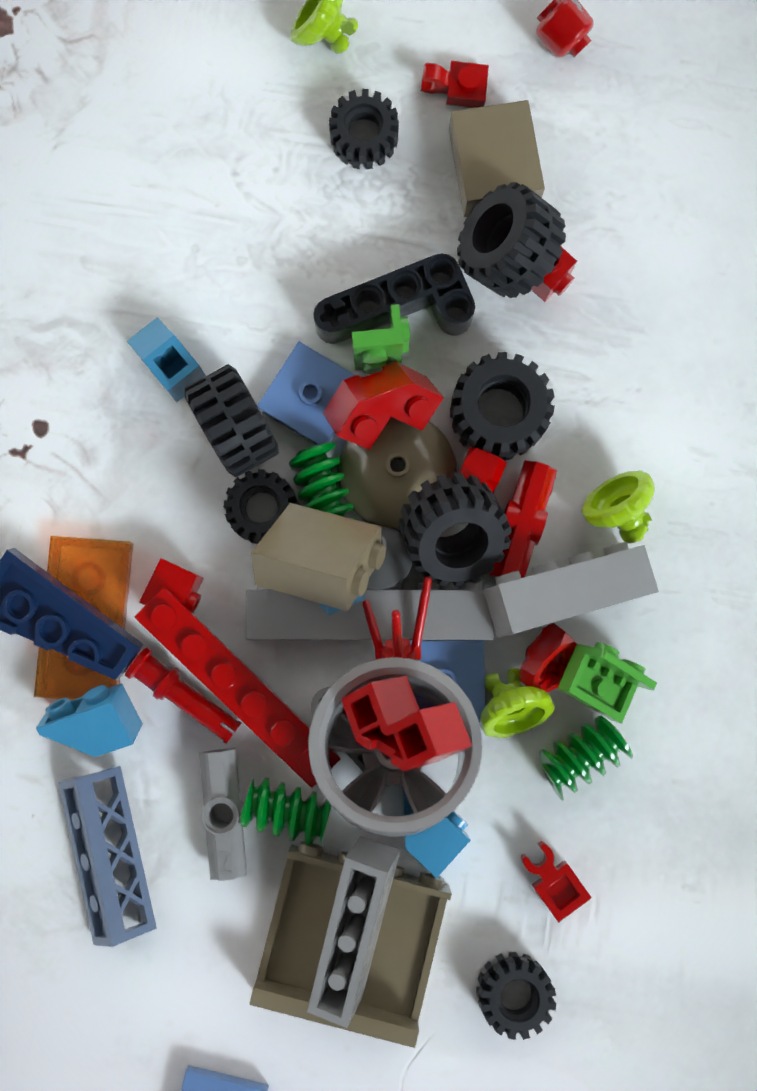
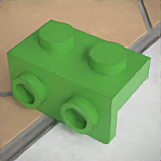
(381, 346)
(603, 680)

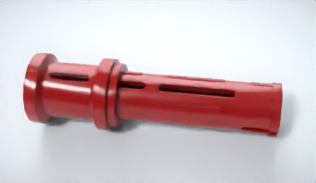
(166, 683)

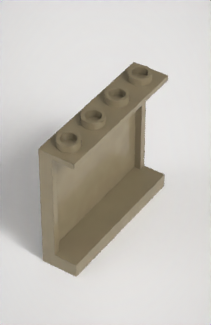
(400, 958)

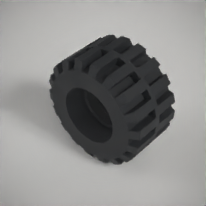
(511, 240)
(510, 376)
(231, 420)
(462, 554)

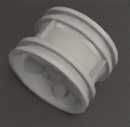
(359, 798)

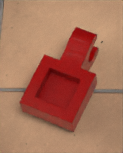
(463, 83)

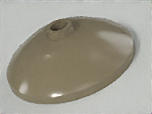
(375, 487)

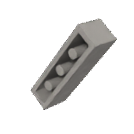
(571, 590)
(353, 930)

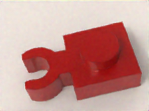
(558, 885)

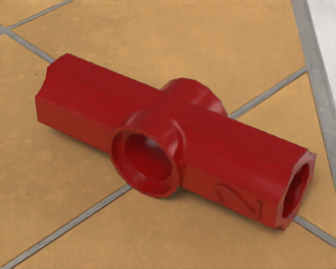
(526, 516)

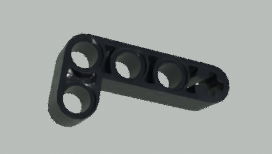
(381, 291)

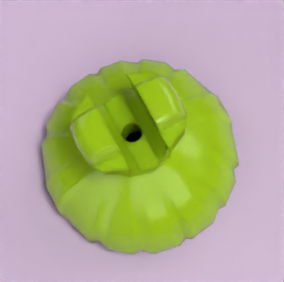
(322, 21)
(622, 504)
(514, 706)

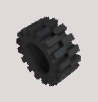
(364, 108)
(241, 493)
(533, 1012)

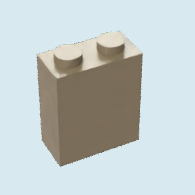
(494, 149)
(318, 556)

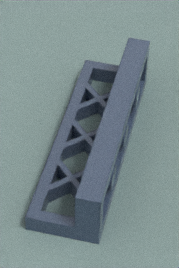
(93, 861)

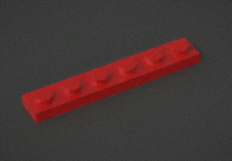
(231, 681)

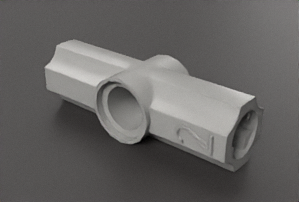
(224, 840)

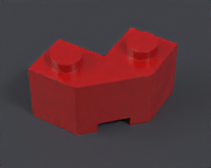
(366, 403)
(389, 719)

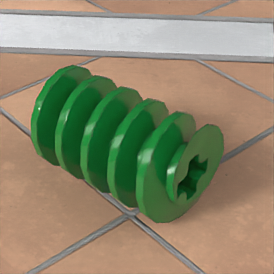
(319, 480)
(583, 755)
(285, 811)

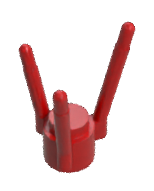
(398, 646)

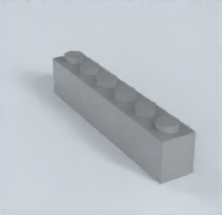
(449, 615)

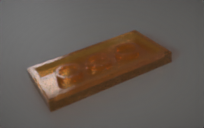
(101, 576)

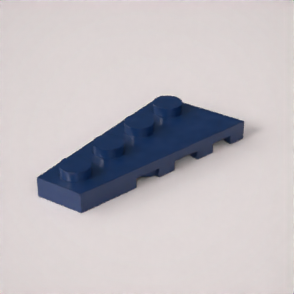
(59, 619)

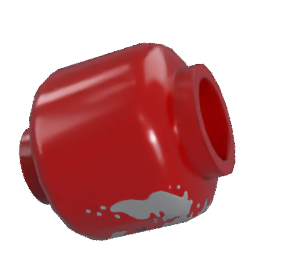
(564, 27)

